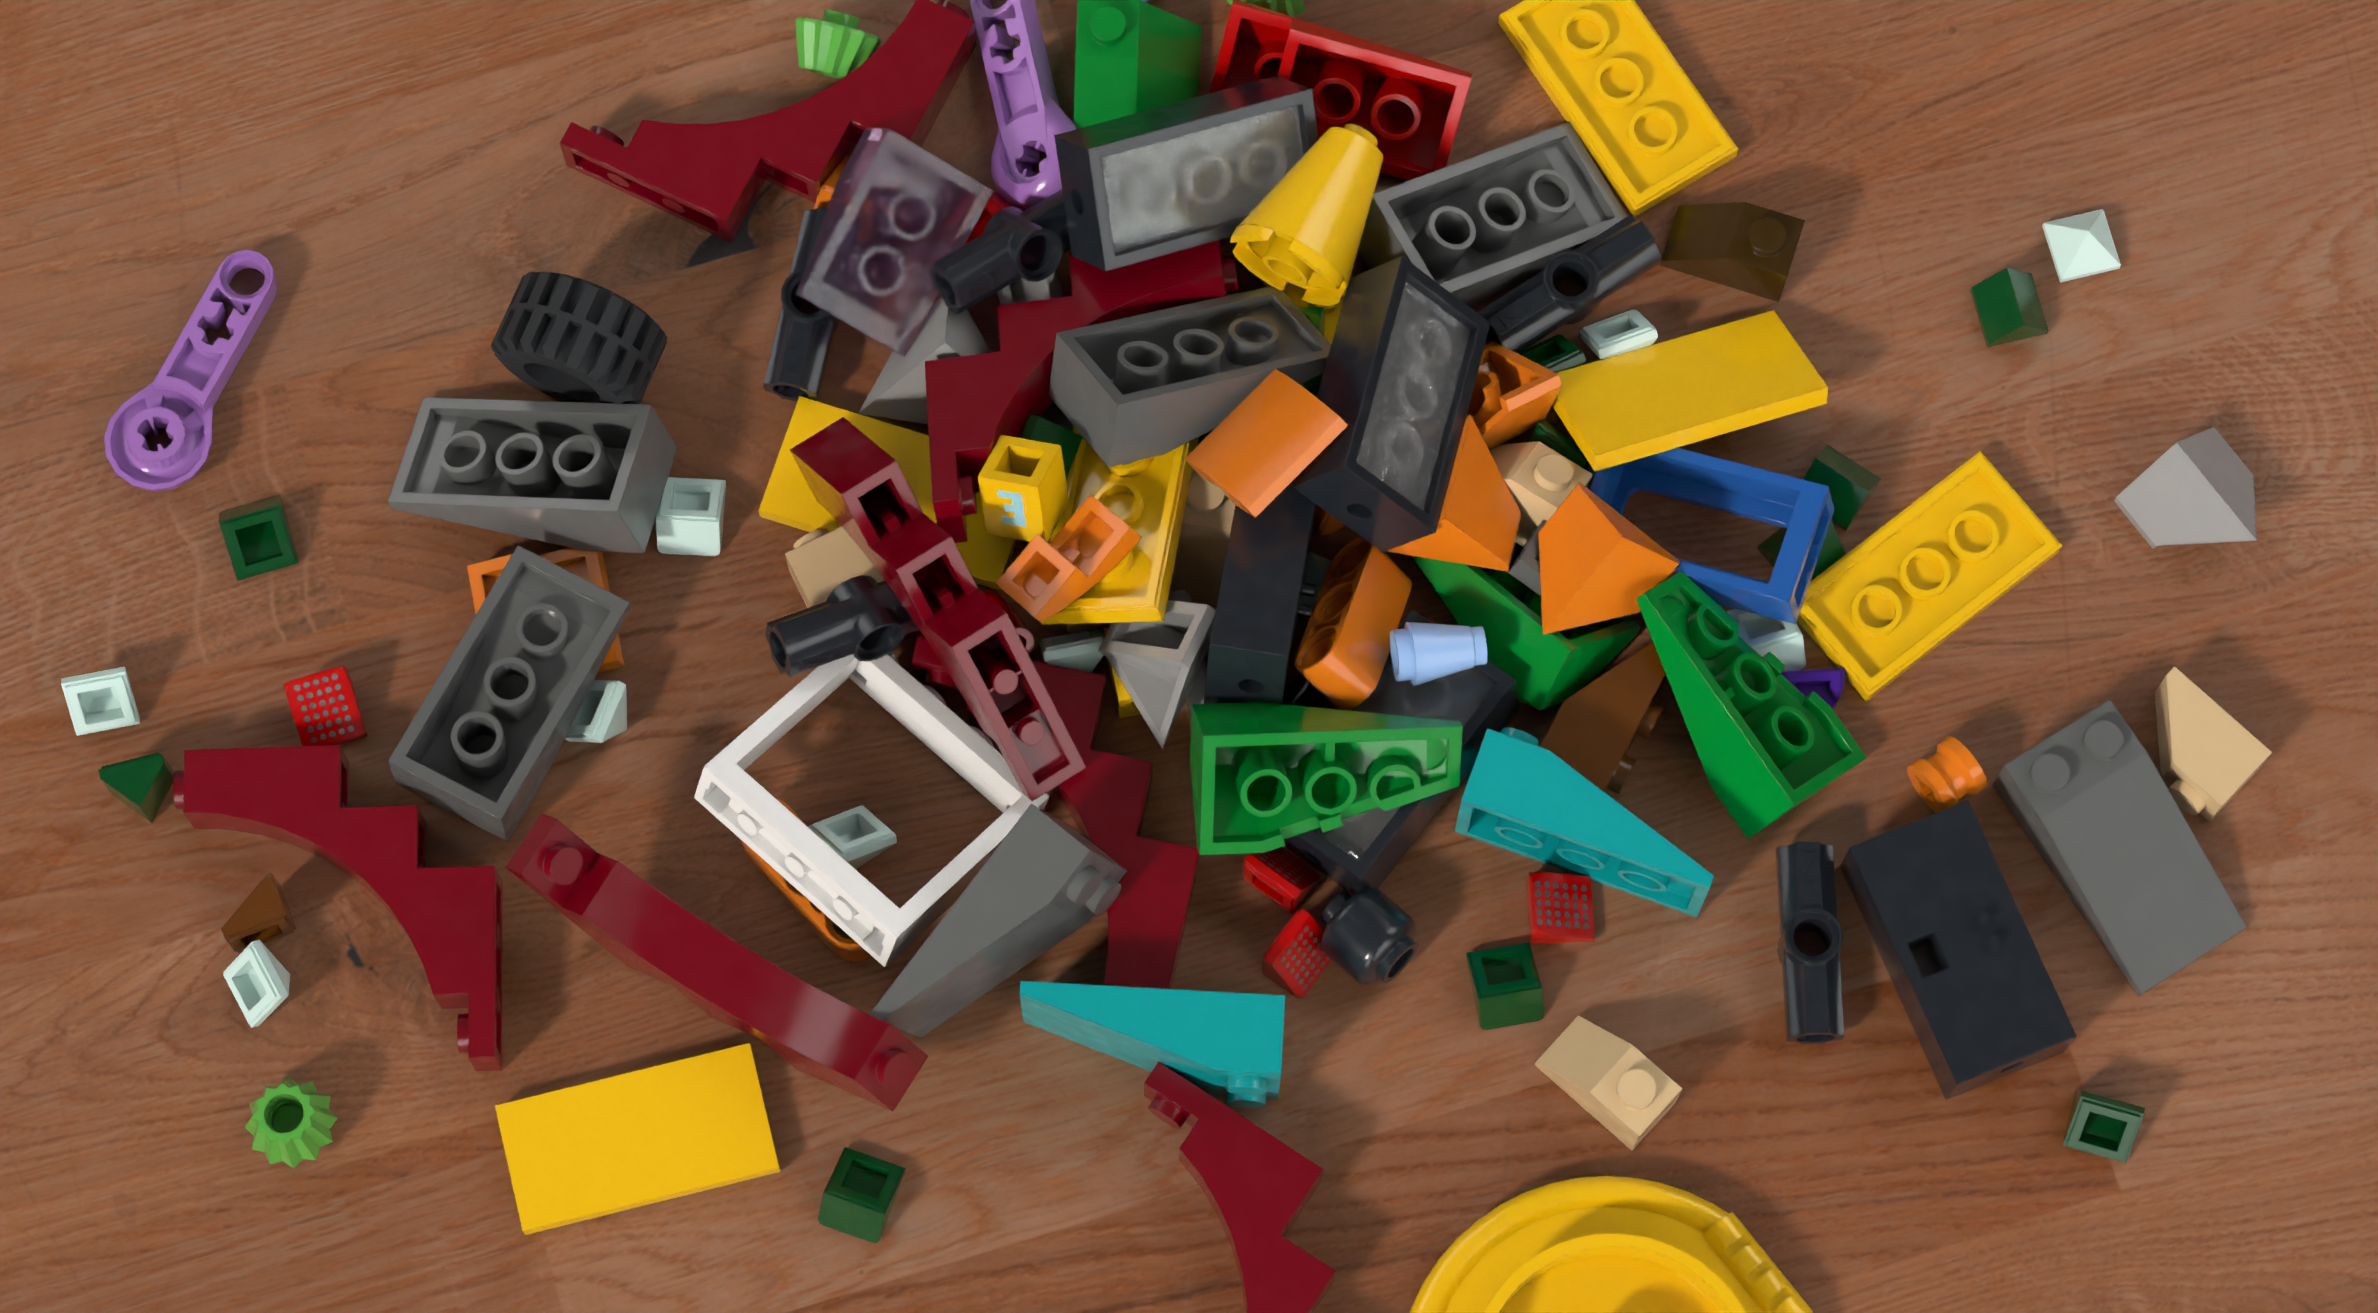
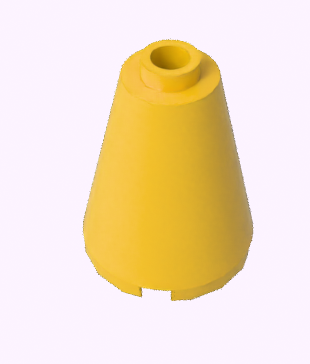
(1314, 217)

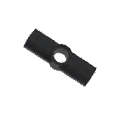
(1011, 248)
(1598, 266)
(800, 338)
(855, 620)
(1809, 982)

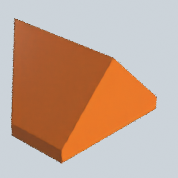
(1510, 394)
(1477, 514)
(1594, 563)

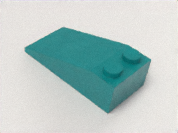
(1552, 814)
(1210, 1038)

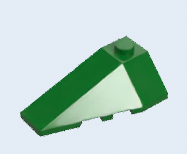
(1132, 59)
(1544, 666)
(1750, 726)
(1293, 768)

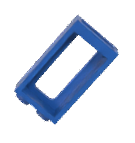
(1741, 491)

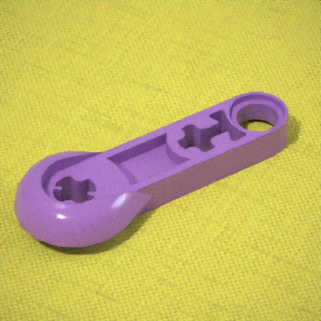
(1022, 102)
(189, 384)

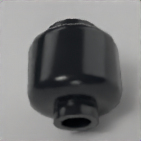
(1368, 935)

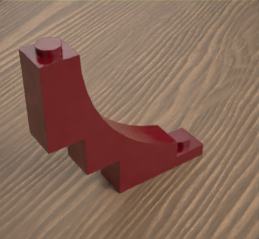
(718, 168)
(995, 392)
(929, 577)
(1109, 809)
(445, 911)
(714, 970)
(1253, 1188)

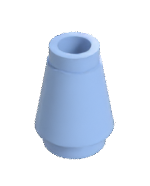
(1435, 650)

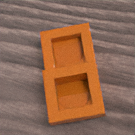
(1059, 572)

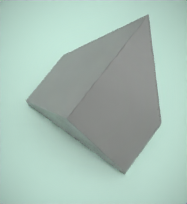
(902, 382)
(2193, 495)
(1161, 660)

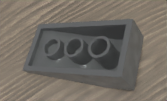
(1493, 215)
(1178, 371)
(539, 469)
(509, 694)
(2120, 847)
(1019, 905)

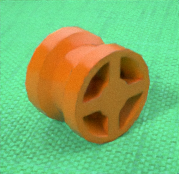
(1947, 775)

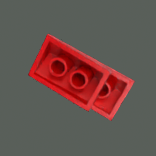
(1394, 95)

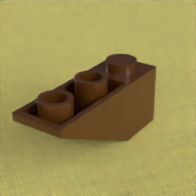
(1606, 716)

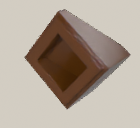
(260, 917)

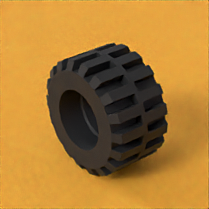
(578, 340)

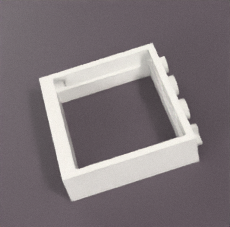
(813, 864)

